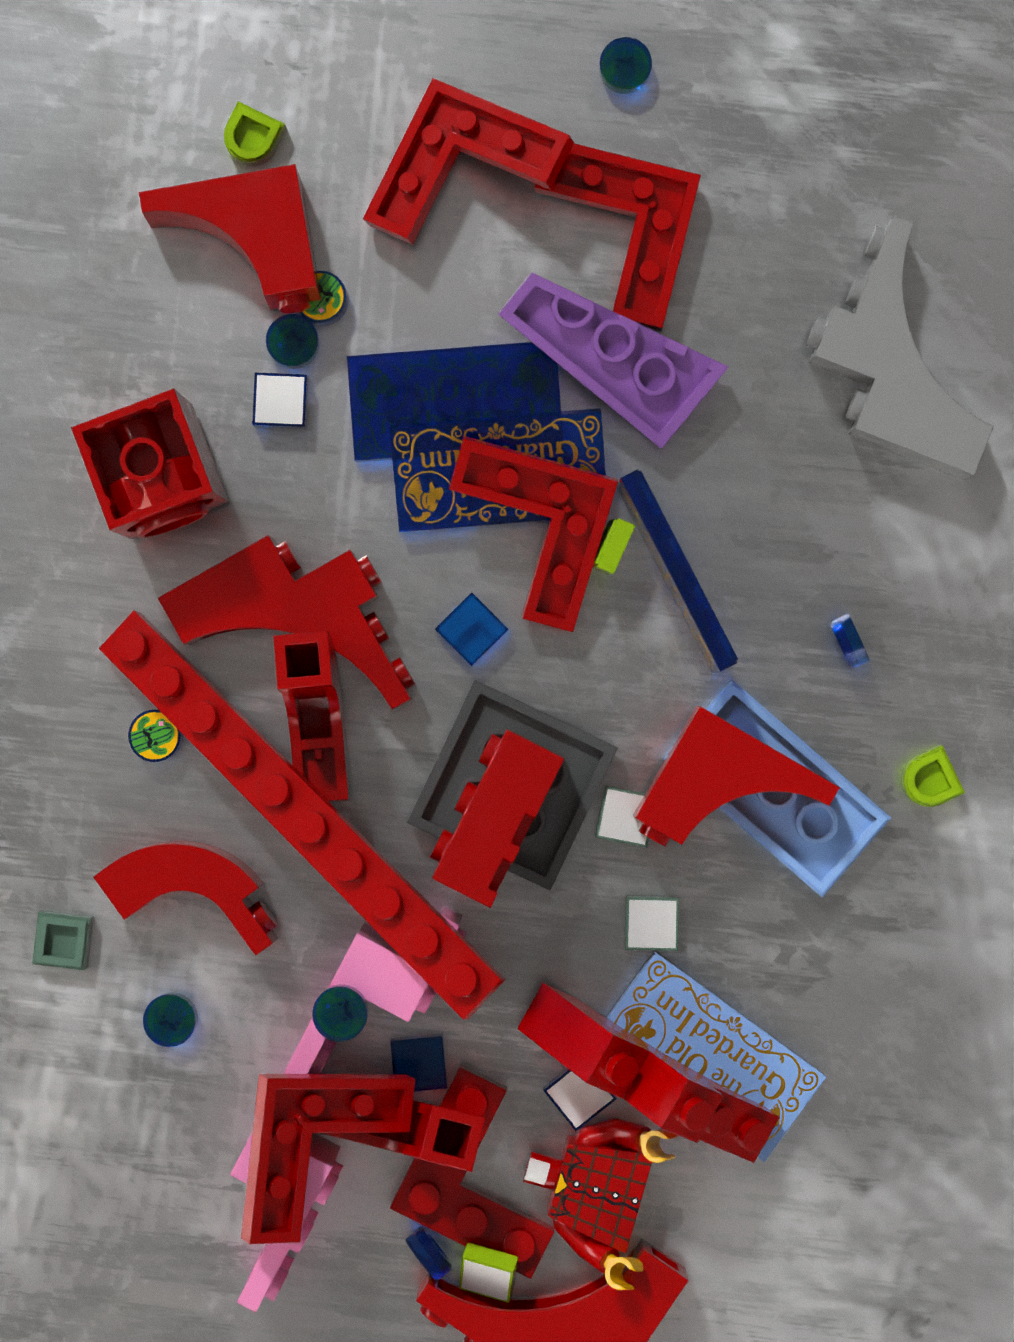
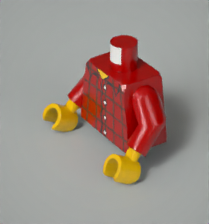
(600, 1190)

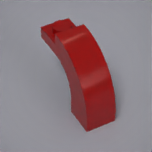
(315, 711)
(194, 868)
(434, 1136)

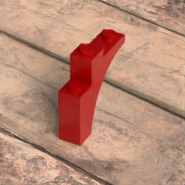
(262, 592)
(645, 1077)
(578, 1315)

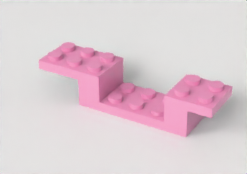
(393, 986)

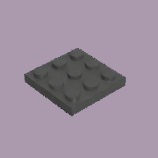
(566, 803)

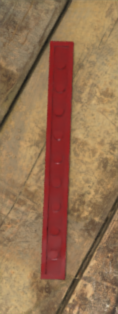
(303, 816)

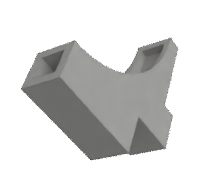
(874, 346)

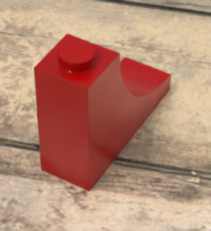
(259, 217)
(712, 767)

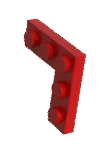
(441, 128)
(662, 207)
(568, 495)
(284, 1119)
(447, 1205)

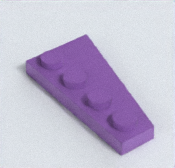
(621, 362)

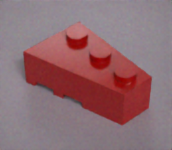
(495, 816)

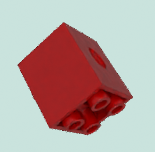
(150, 466)

